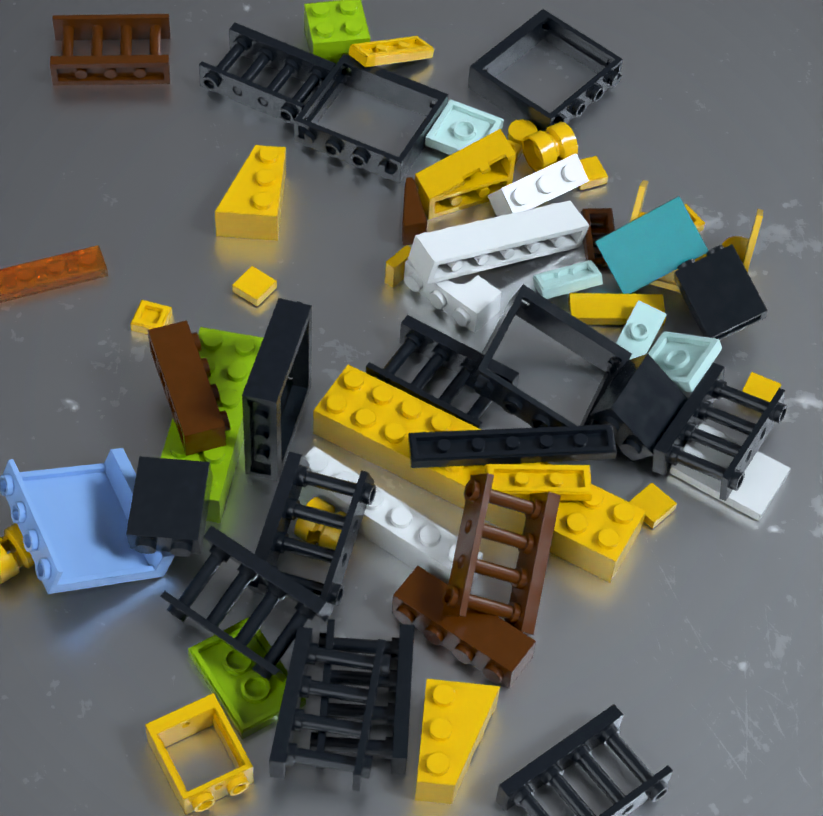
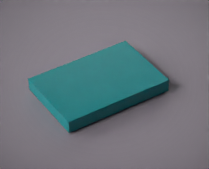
(651, 245)

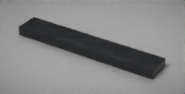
(511, 446)

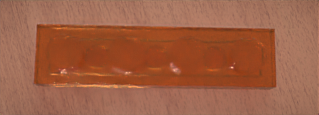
(52, 273)

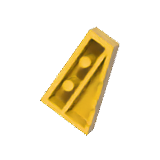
(466, 176)
(255, 197)
(450, 732)

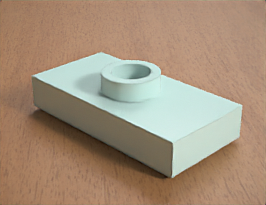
(567, 279)
(641, 329)

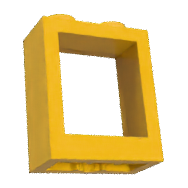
(184, 723)

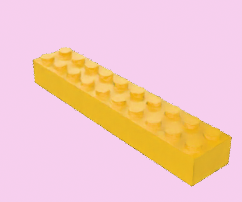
(375, 425)

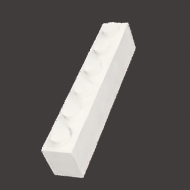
(497, 241)
(390, 522)

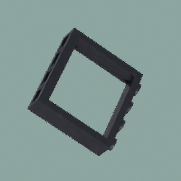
(567, 39)
(383, 85)
(565, 330)
(271, 399)

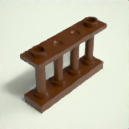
(110, 69)
(532, 560)

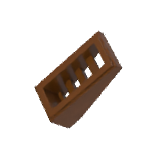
(413, 213)
(596, 216)

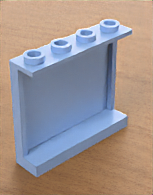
(78, 524)

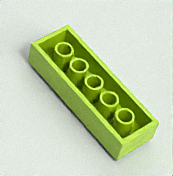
(230, 364)

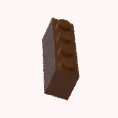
(188, 388)
(475, 639)

